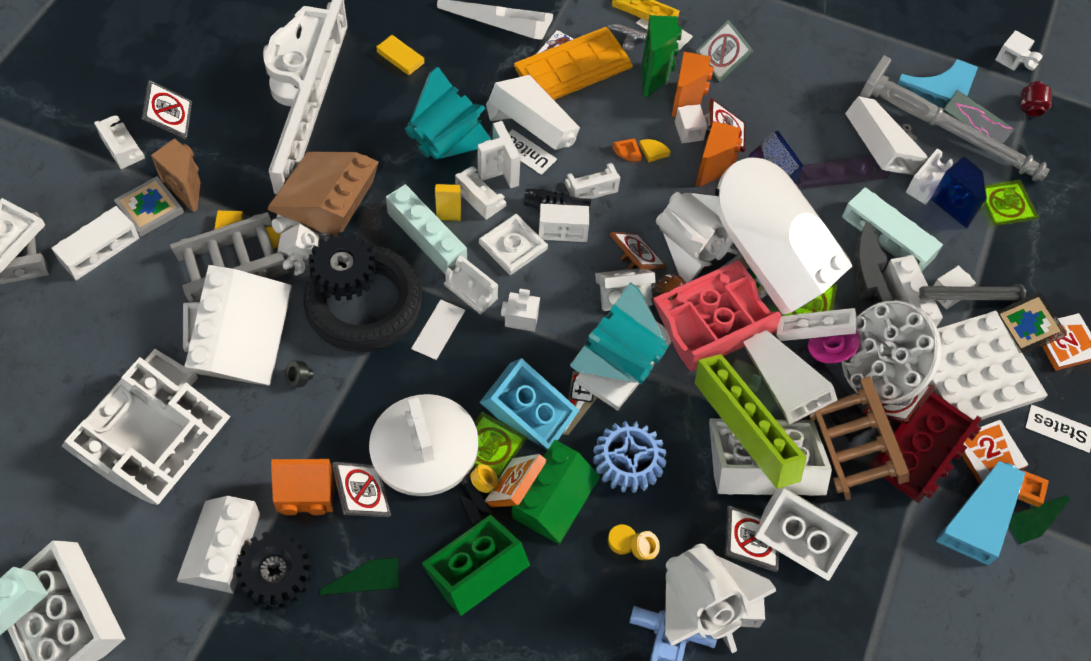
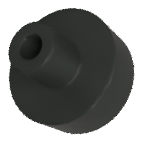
(298, 374)

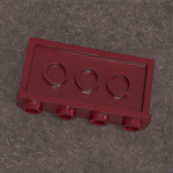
(929, 445)

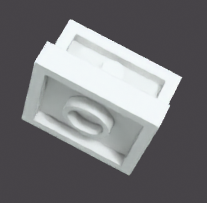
(499, 157)
(615, 282)

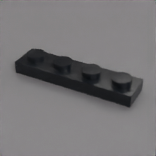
(843, 415)

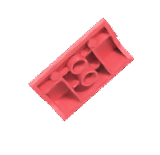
(715, 314)

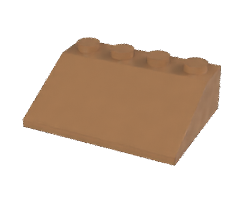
(325, 190)

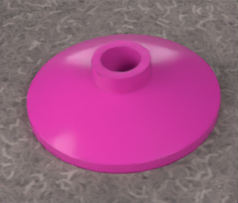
(834, 348)

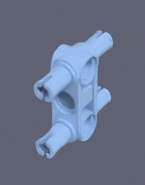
(662, 649)

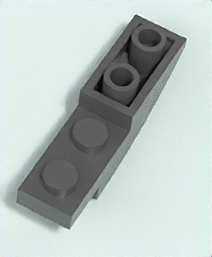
(868, 268)

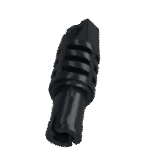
(536, 197)

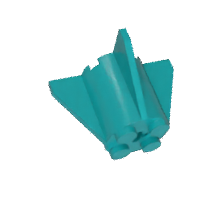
(444, 120)
(623, 341)

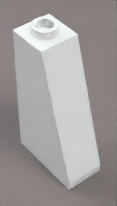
(535, 111)
(885, 138)
(790, 379)

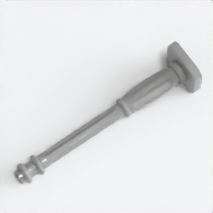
(914, 104)

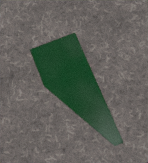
(1036, 520)
(370, 576)

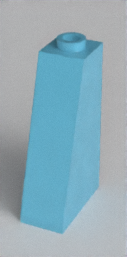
(985, 516)

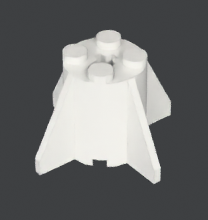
(694, 233)
(709, 595)

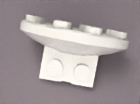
(896, 349)
(423, 445)

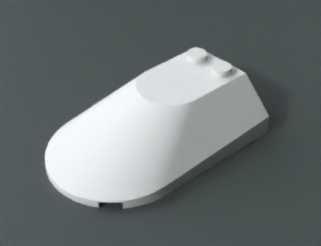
(778, 233)

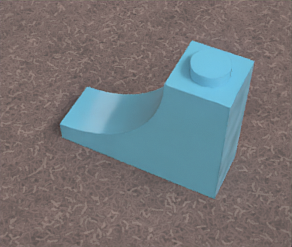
(941, 87)

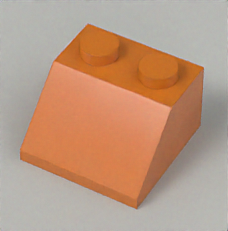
(692, 80)
(719, 152)
(302, 486)

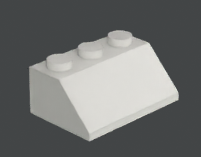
(804, 533)
(217, 541)

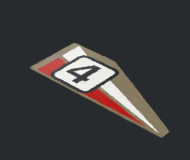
(580, 399)

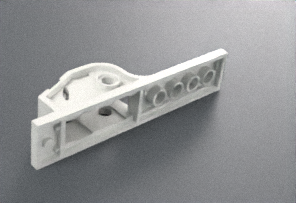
(308, 66)

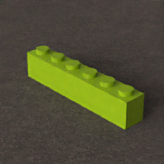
(750, 421)

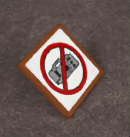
(638, 251)

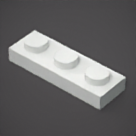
(817, 324)

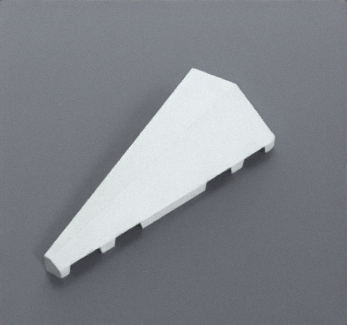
(523, 22)

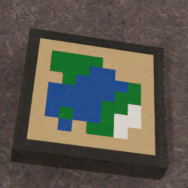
(1031, 323)

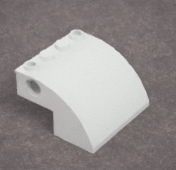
(146, 432)

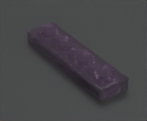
(840, 173)

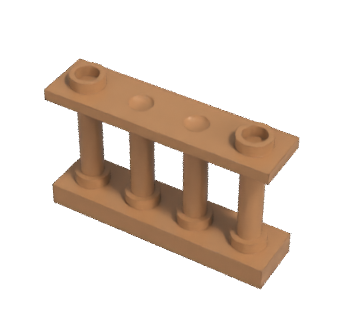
(884, 443)

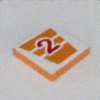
(1074, 347)
(989, 447)
(515, 481)

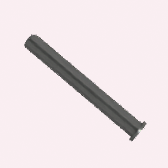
(1015, 293)

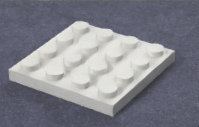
(983, 369)

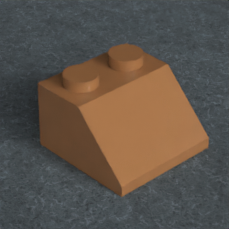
(179, 172)

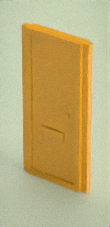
(576, 63)

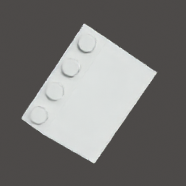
(238, 326)
(739, 474)
(73, 617)

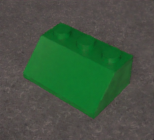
(659, 52)
(557, 493)
(476, 564)

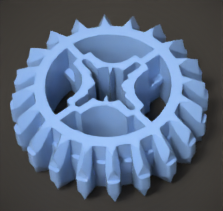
(649, 451)

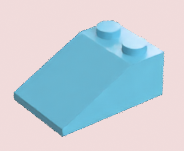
(529, 404)

